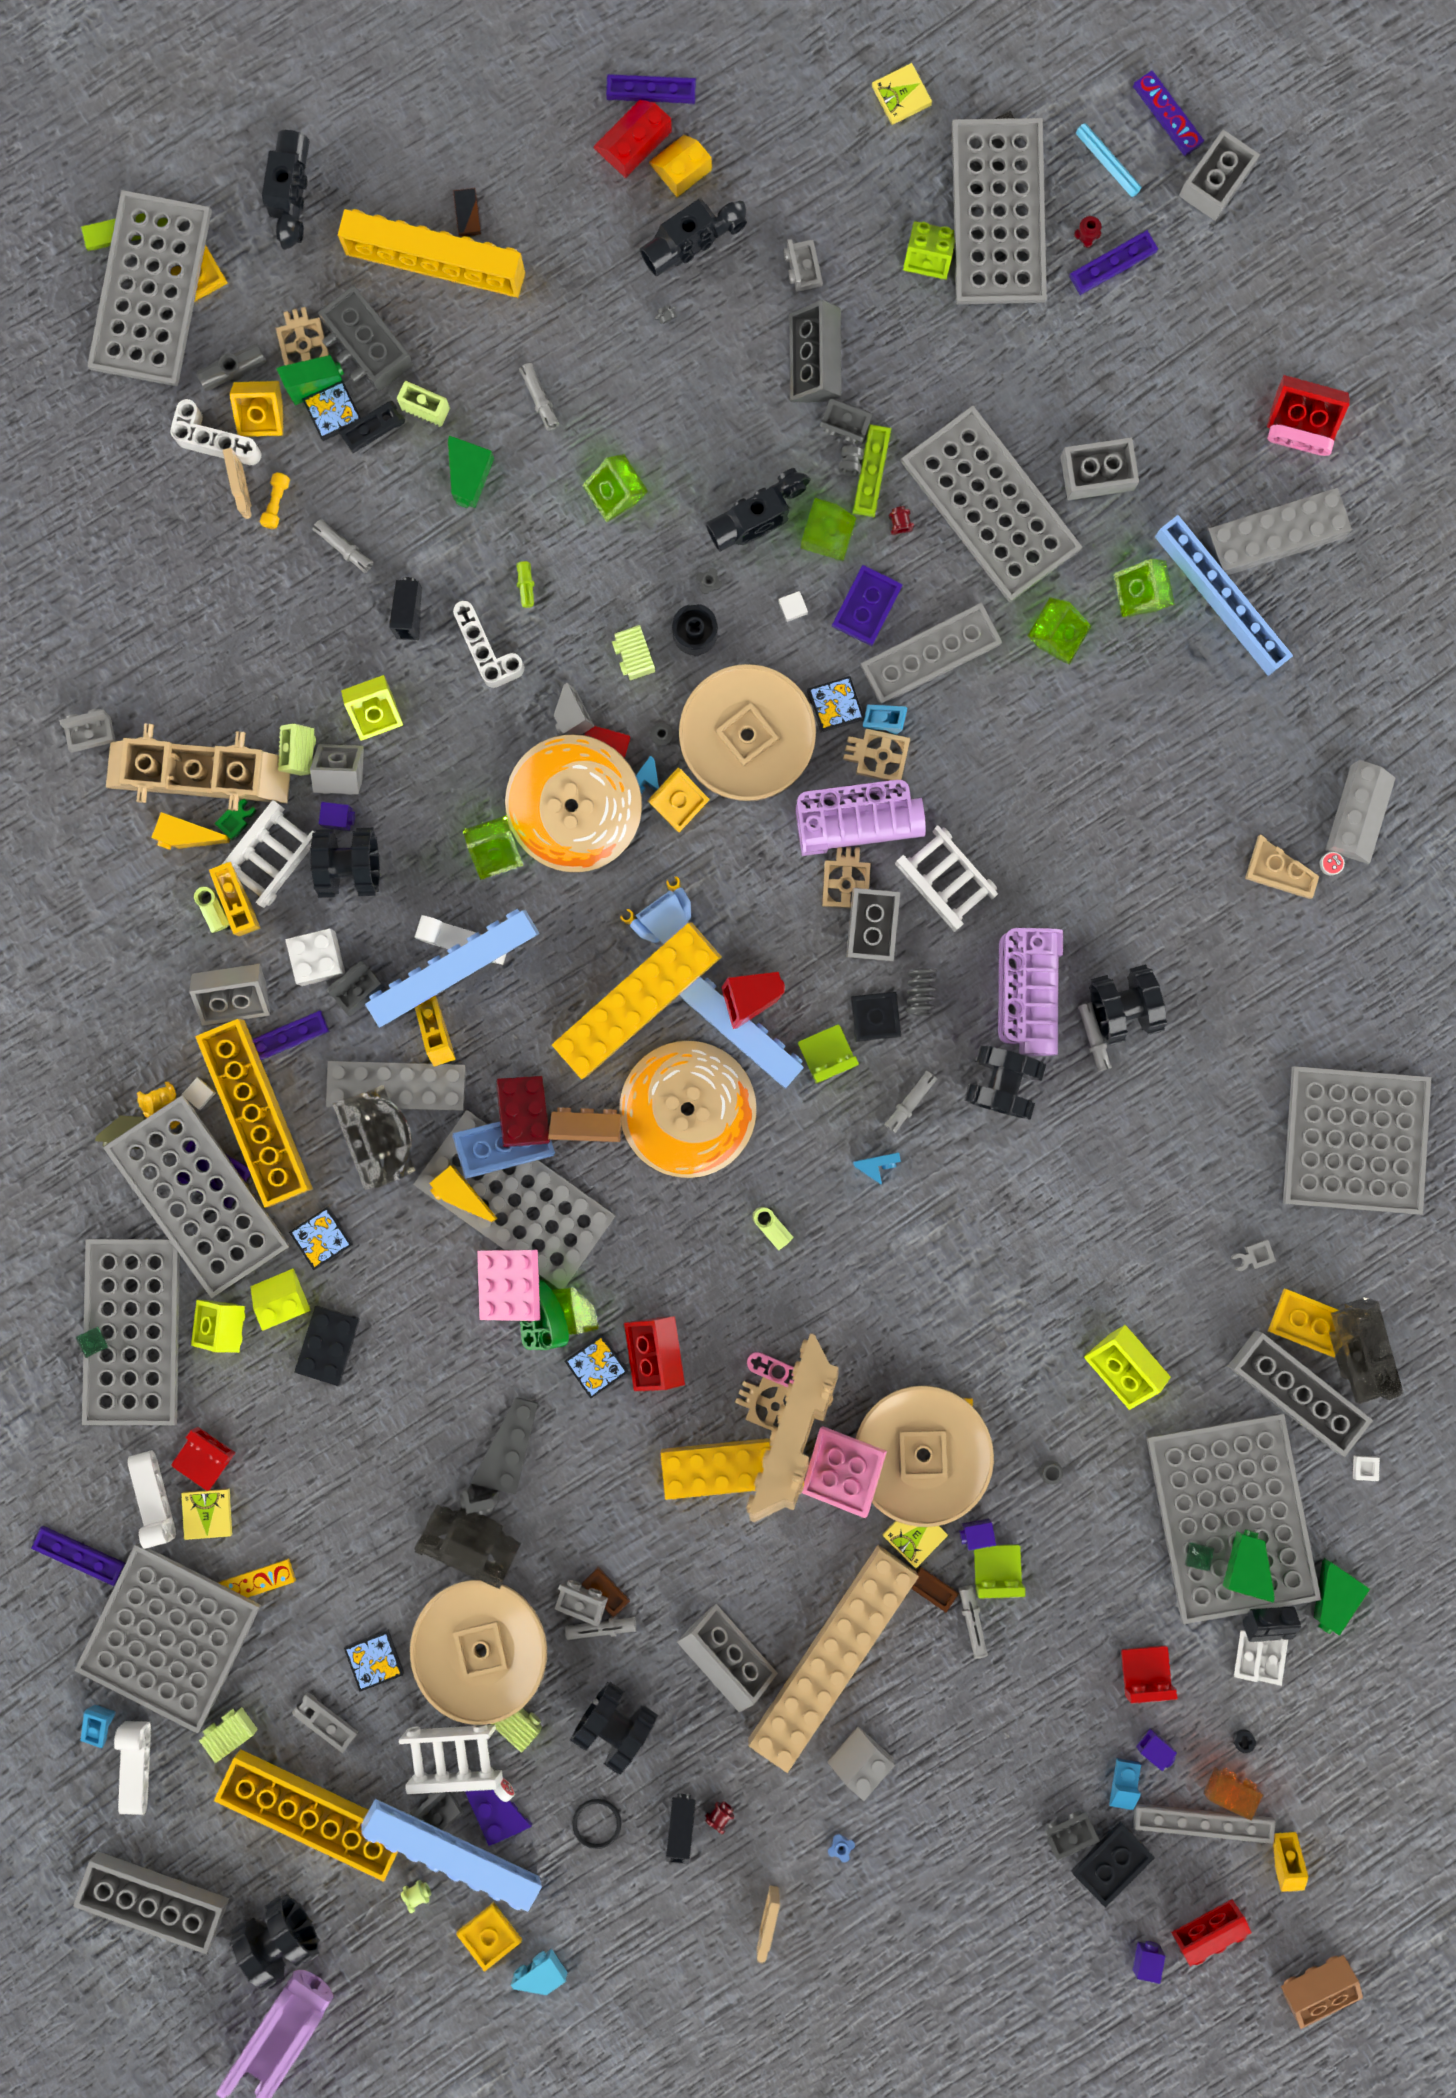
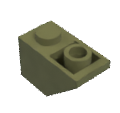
(117, 1128)

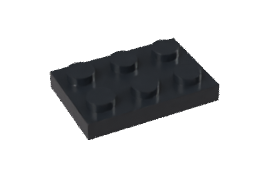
(327, 1345)
(1112, 1864)

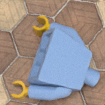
(662, 917)

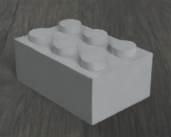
(1219, 175)
(1099, 468)
(873, 924)

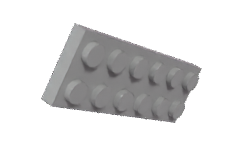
(931, 653)
(405, 1083)

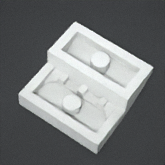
(1260, 1660)

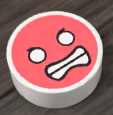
(1332, 863)
(505, 1790)

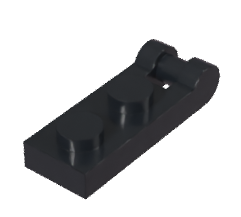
(371, 426)

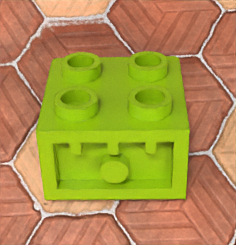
(929, 250)
(827, 1054)
(998, 1572)

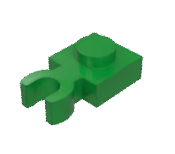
(233, 822)

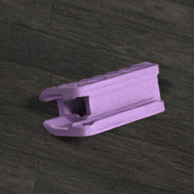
(858, 822)
(1036, 989)
(281, 2034)

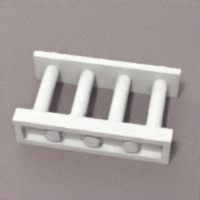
(260, 833)
(939, 899)
(443, 1780)

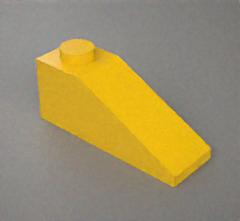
(183, 834)
(234, 900)
(434, 1032)
(457, 1191)

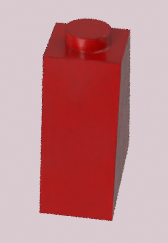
(751, 995)

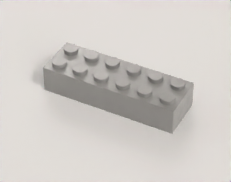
(1278, 532)
(1300, 1393)
(151, 1902)

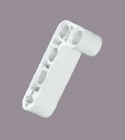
(217, 437)
(481, 643)
(444, 935)
(151, 1499)
(134, 1743)

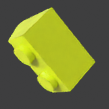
(371, 707)
(278, 1299)
(218, 1326)

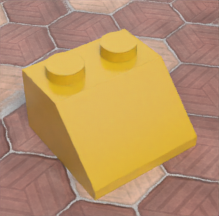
(682, 164)
(257, 408)

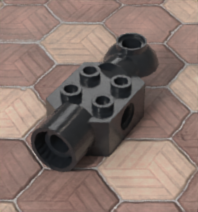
(285, 185)
(689, 233)
(758, 514)

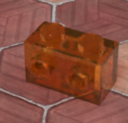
(1233, 1793)

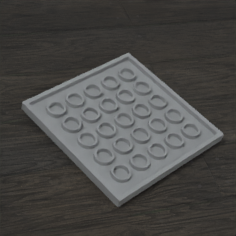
(1357, 1140)
(167, 1638)

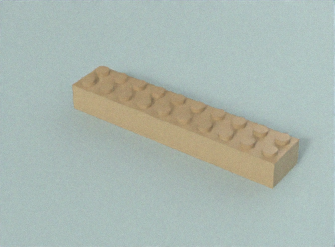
(832, 1658)

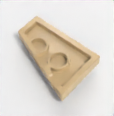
(1276, 869)

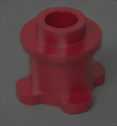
(1088, 230)
(900, 520)
(720, 1816)

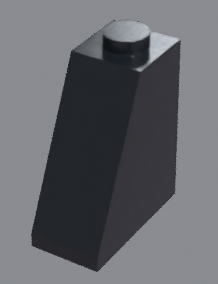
(406, 609)
(680, 1829)

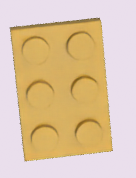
(1304, 1322)

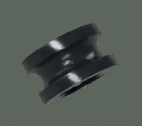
(1250, 1744)

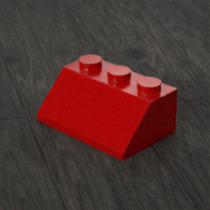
(634, 136)
(1309, 407)
(654, 1354)
(1211, 1933)

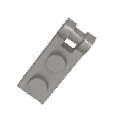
(325, 1722)

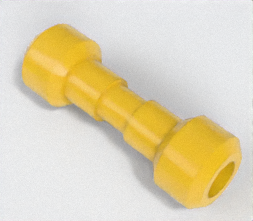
(280, 483)

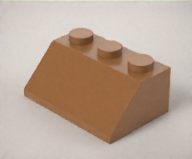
(585, 1125)
(1322, 1991)

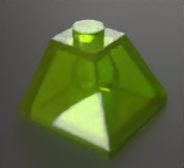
(578, 1311)

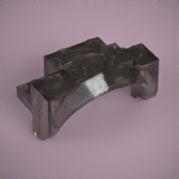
(376, 1136)
(1365, 1351)
(468, 1544)

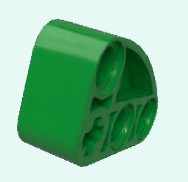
(552, 1327)

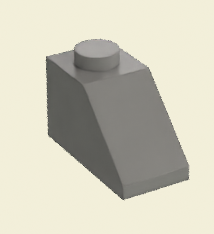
(571, 713)

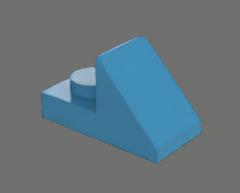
(885, 718)
(648, 775)
(870, 1165)
(96, 1724)
(1125, 1784)

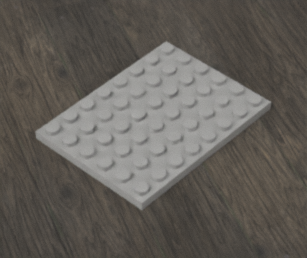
(1224, 1483)

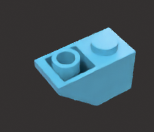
(541, 1975)

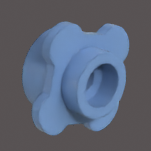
(848, 1845)

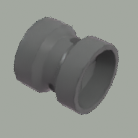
(851, 460)

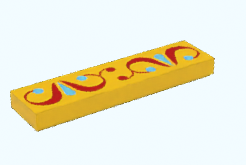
(261, 1579)

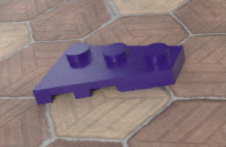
(495, 1816)

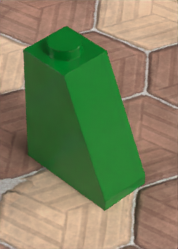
(309, 377)
(468, 471)
(1249, 1567)
(1339, 1598)

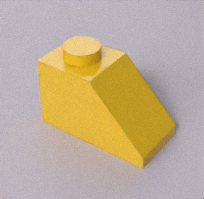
(1289, 1862)

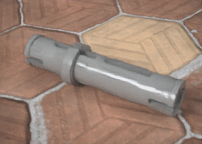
(543, 405)
(349, 551)
(1094, 1036)
(910, 1102)
(967, 1597)
(608, 1627)

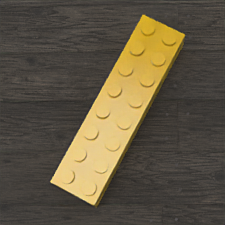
(431, 252)
(636, 1000)
(254, 1112)
(302, 1813)

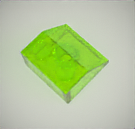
(614, 487)
(828, 530)
(1144, 588)
(1059, 630)
(493, 847)

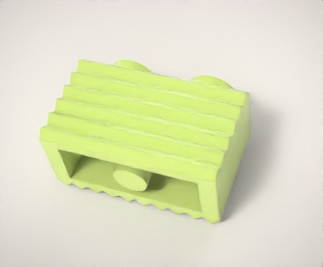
(423, 403)
(634, 653)
(296, 749)
(519, 1728)
(228, 1734)

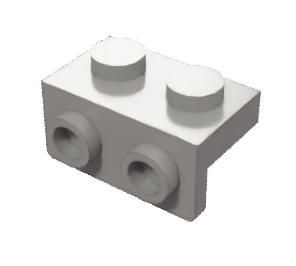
(804, 265)
(88, 730)
(580, 1602)

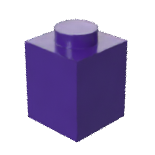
(336, 816)
(977, 1534)
(1156, 1750)
(1149, 1962)

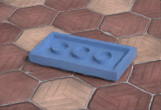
(483, 1150)

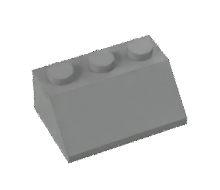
(230, 994)

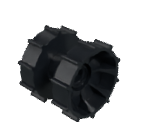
(333, 863)
(1140, 1001)
(1005, 1082)
(620, 1732)
(261, 1948)

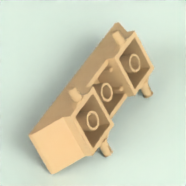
(196, 770)
(785, 1463)

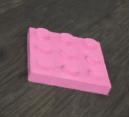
(508, 1285)
(844, 1472)

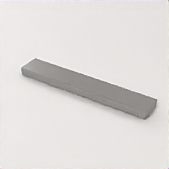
(1203, 1823)

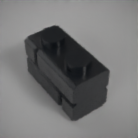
(1271, 1624)

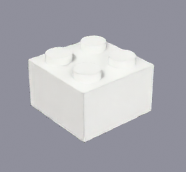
(315, 957)

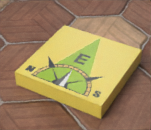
(901, 94)
(206, 1514)
(913, 1541)

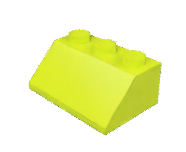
(1127, 1367)

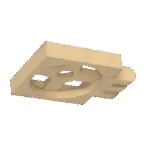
(298, 325)
(238, 482)
(861, 751)
(847, 862)
(754, 1397)
(768, 1923)

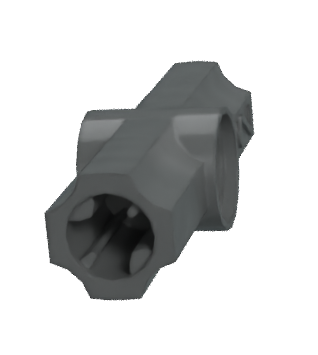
(218, 374)

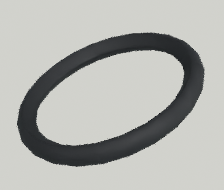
(618, 1820)

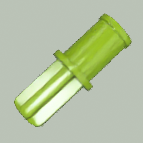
(525, 584)

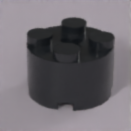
(692, 617)

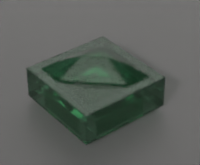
(91, 1342)
(1199, 1556)

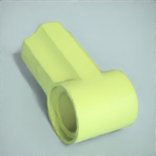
(212, 911)
(773, 1229)

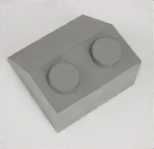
(337, 769)
(861, 1763)

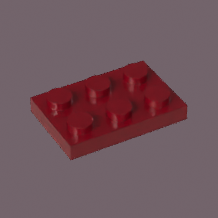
(522, 1111)

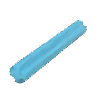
(1108, 160)

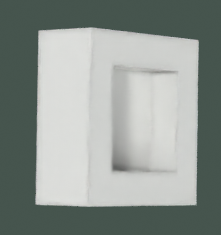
(793, 606)
(198, 1093)
(1366, 1468)

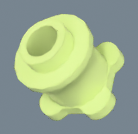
(416, 1895)

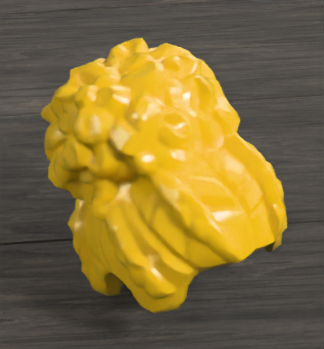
(157, 1100)

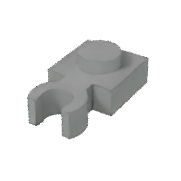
(1256, 1254)

